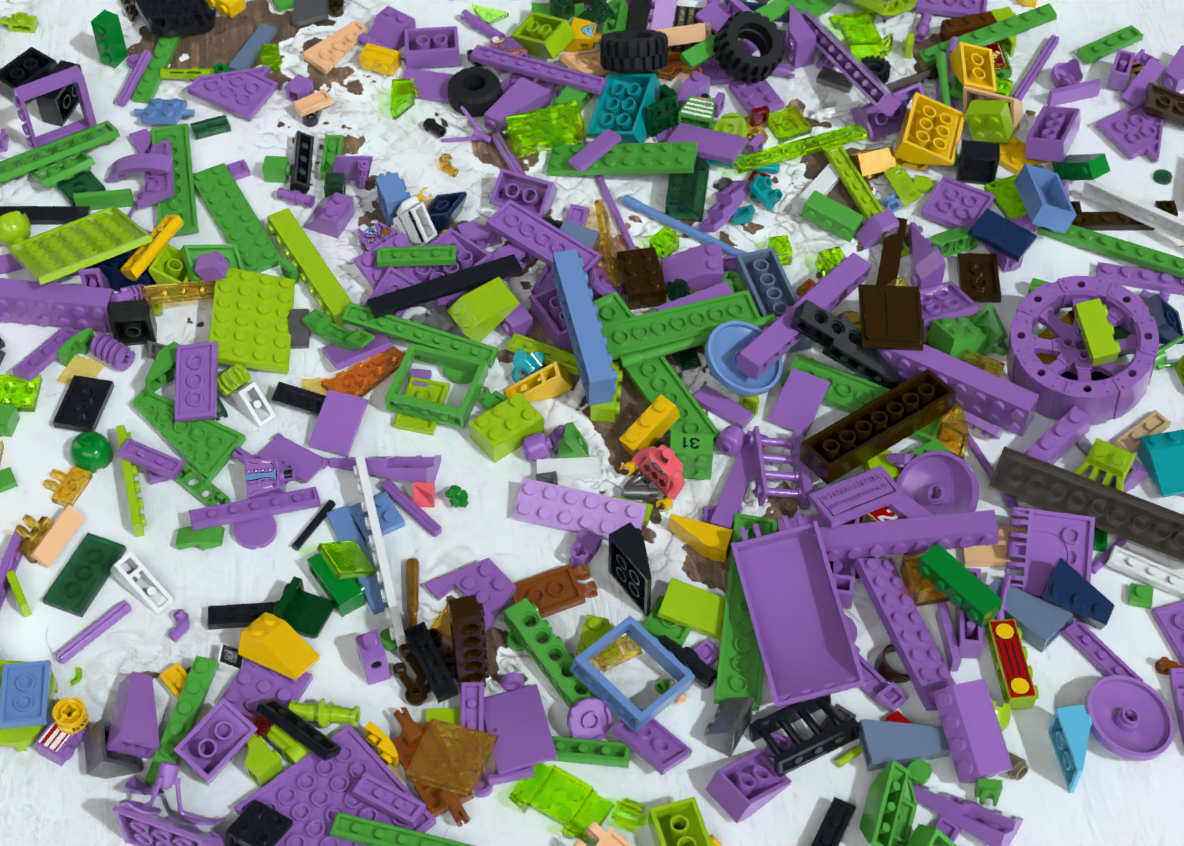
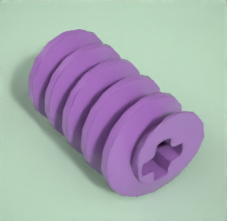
(112, 351)

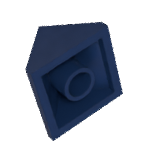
(445, 209)

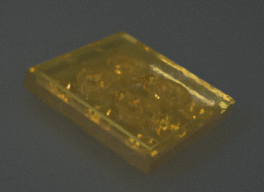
(451, 757)

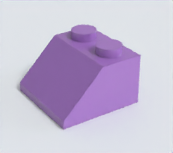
(390, 27)
(331, 215)

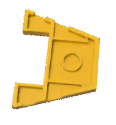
(1014, 155)

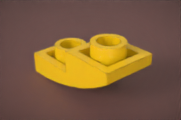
(385, 747)

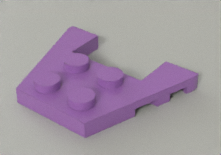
(484, 580)

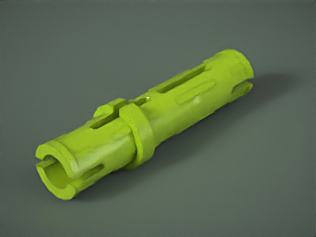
(185, 73)

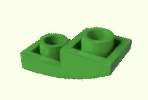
(205, 538)

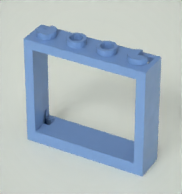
(611, 696)

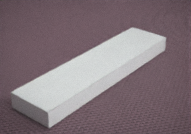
(822, 183)
(1147, 571)

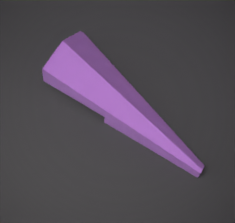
(395, 467)
(975, 819)

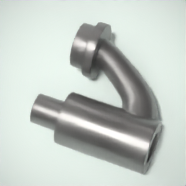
(639, 492)

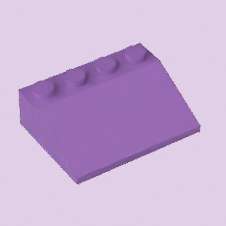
(468, 255)
(161, 831)

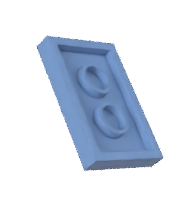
(25, 694)

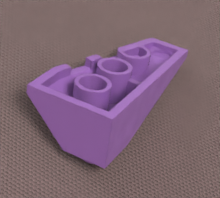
(925, 261)

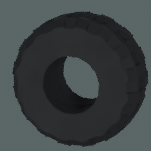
(474, 90)

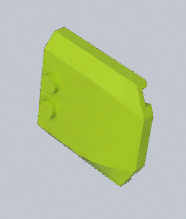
(892, 7)

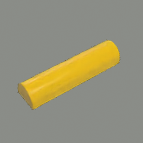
(147, 253)

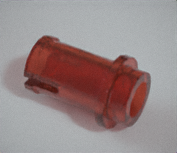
(263, 725)

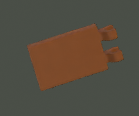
(556, 589)

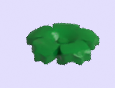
(457, 496)

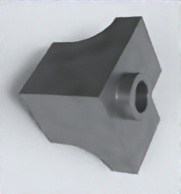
(439, 319)

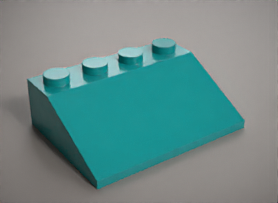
(624, 106)
(1164, 461)

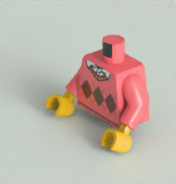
(661, 469)

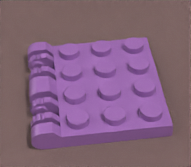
(1046, 540)

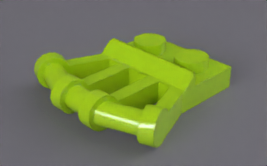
(1109, 459)

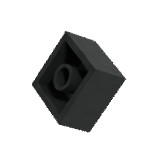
(132, 322)

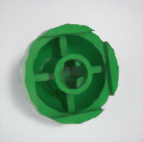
(91, 451)

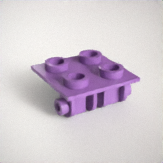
(354, 167)

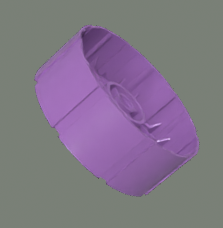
(1058, 395)

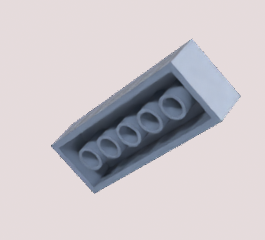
(768, 286)

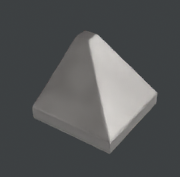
(151, 349)

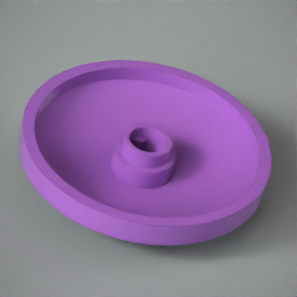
(940, 483)
(1129, 718)

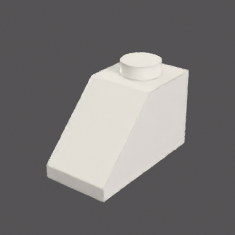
(253, 403)

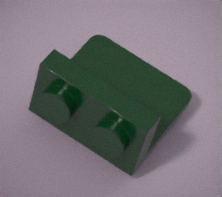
(662, 113)
(303, 610)

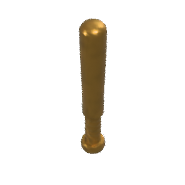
(412, 585)

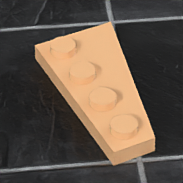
(334, 47)

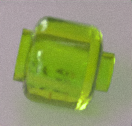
(629, 815)

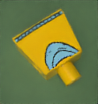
(585, 36)

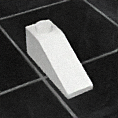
(141, 583)

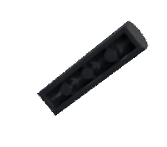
(302, 162)

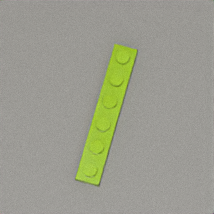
(133, 487)

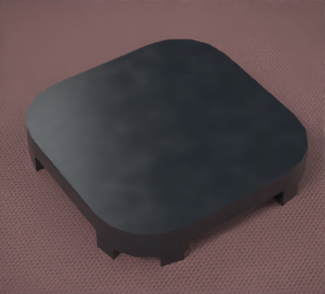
(176, 17)

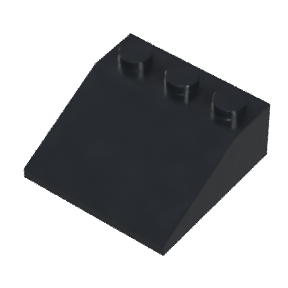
(630, 565)

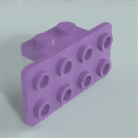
(718, 13)

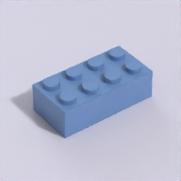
(1045, 198)

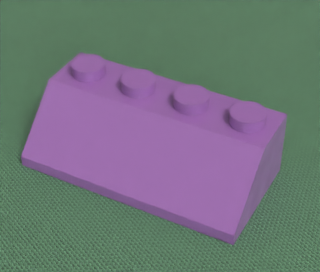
(878, 123)
(972, 731)

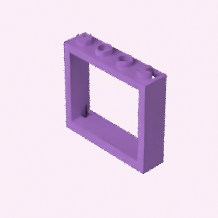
(46, 85)

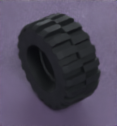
(758, 31)
(634, 51)

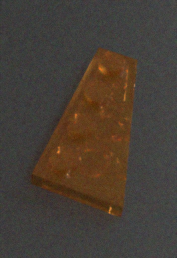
(366, 375)

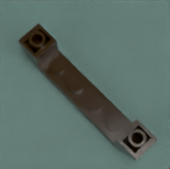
(1114, 220)

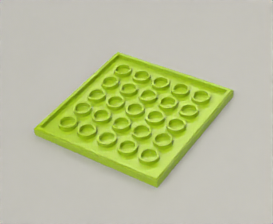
(78, 244)

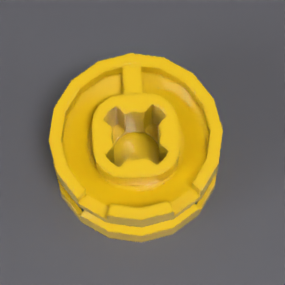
(70, 714)

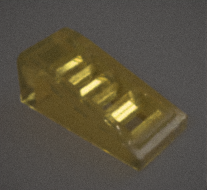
(606, 665)

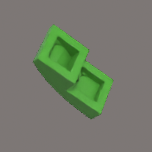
(77, 344)

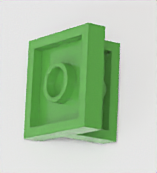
(993, 328)

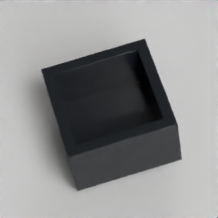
(977, 162)

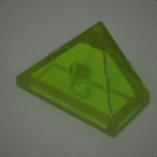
(488, 14)

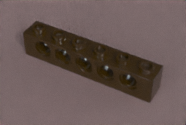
(468, 640)

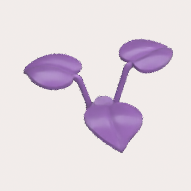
(165, 778)

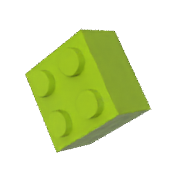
(989, 121)

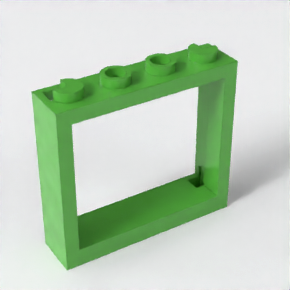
(431, 410)

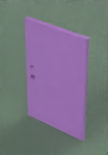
(520, 729)

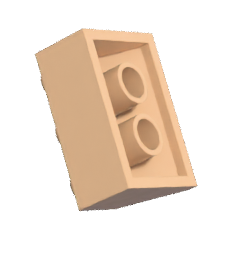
(1014, 104)

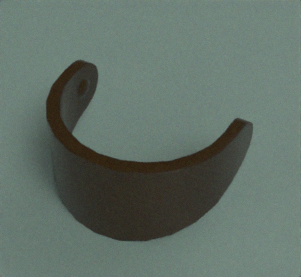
(886, 671)

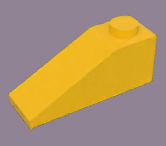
(542, 384)
(705, 538)

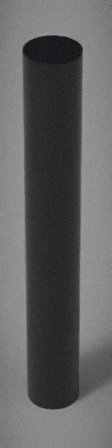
(313, 525)

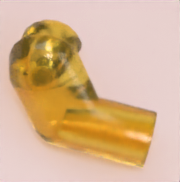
(445, 165)

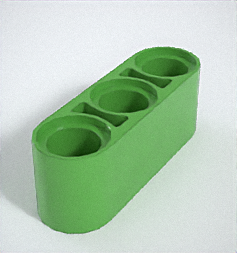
(954, 241)

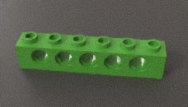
(525, 612)

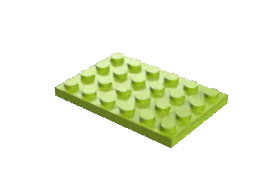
(252, 320)

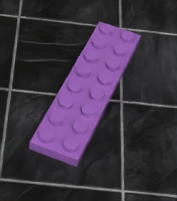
(905, 627)

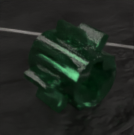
(677, 289)

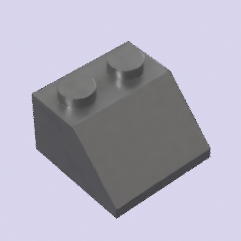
(730, 724)
(103, 762)

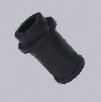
(431, 125)

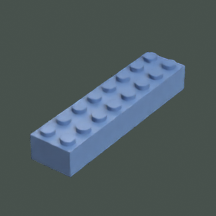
(583, 327)

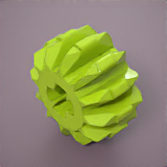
(232, 379)

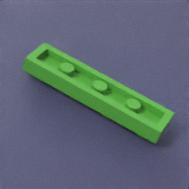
(1109, 44)
(416, 256)

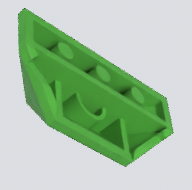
(889, 807)

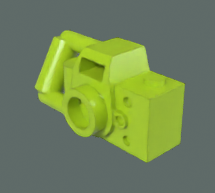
(20, 22)

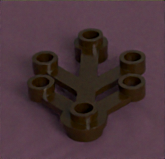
(419, 686)

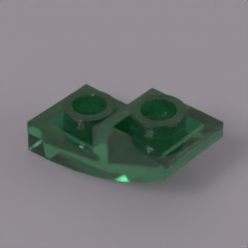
(687, 359)

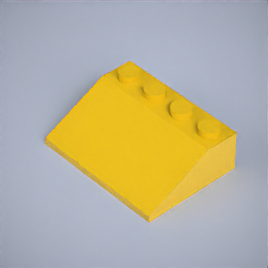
(929, 132)

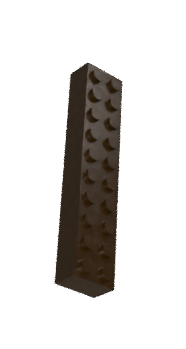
(1070, 493)

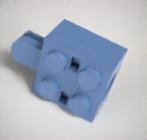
(390, 194)

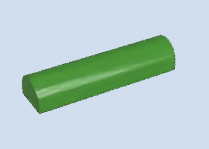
(592, 752)

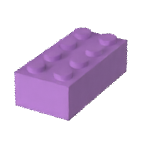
(1052, 133)

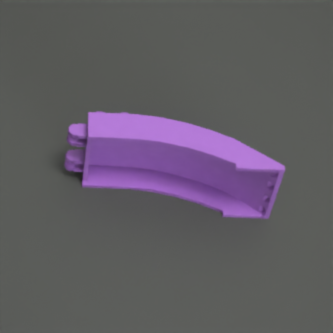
(796, 613)

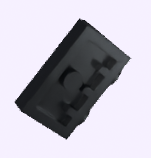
(258, 827)

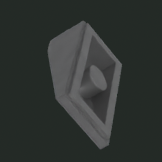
(297, 329)

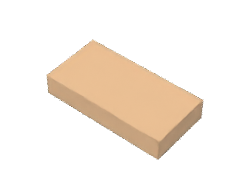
(312, 102)

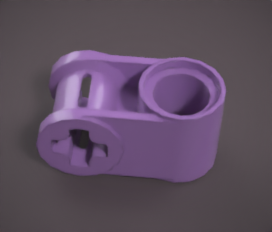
(584, 548)

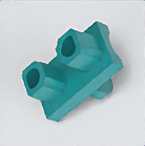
(763, 192)

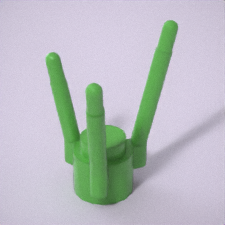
(1162, 356)

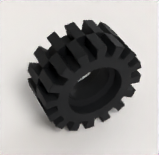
(879, 65)

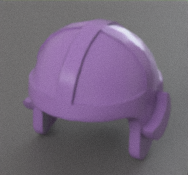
(1066, 73)

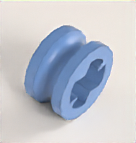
(892, 202)

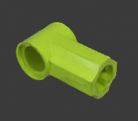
(290, 747)

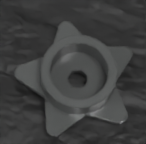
(724, 181)

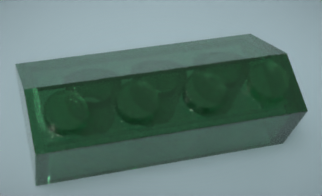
(688, 193)

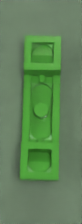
(334, 334)

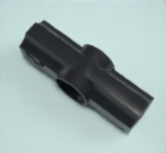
(688, 657)

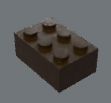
(641, 278)

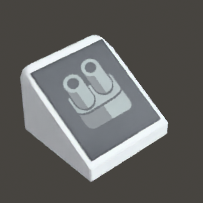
(229, 659)

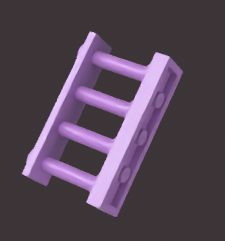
(800, 474)

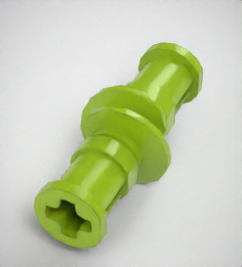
(325, 713)

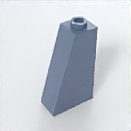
(1038, 619)
(900, 742)

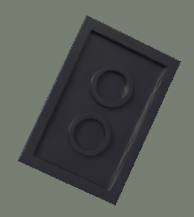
(83, 404)

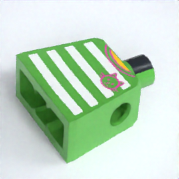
(698, 111)

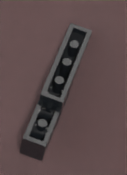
(843, 344)

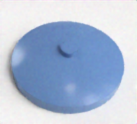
(721, 358)

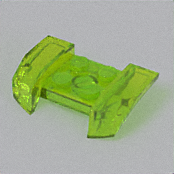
(862, 34)
(562, 800)

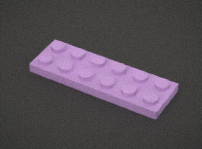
(575, 509)

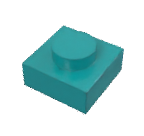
(743, 215)

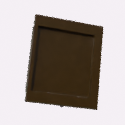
(890, 317)

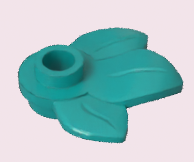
(527, 363)

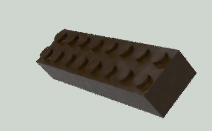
(877, 426)

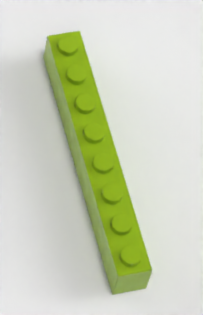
(310, 264)

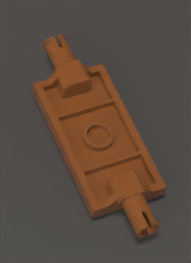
(436, 799)

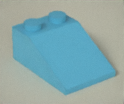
(1069, 738)

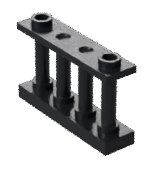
(804, 750)

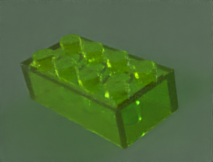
(545, 128)

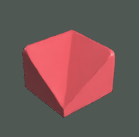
(424, 494)

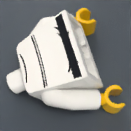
(415, 221)

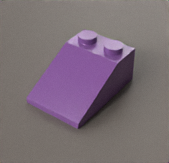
(800, 41)
(697, 266)
(215, 741)
(746, 785)

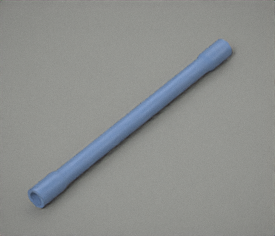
(637, 205)

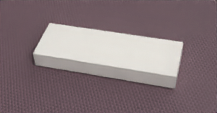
(570, 467)

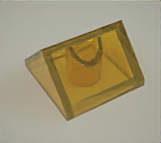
(954, 431)

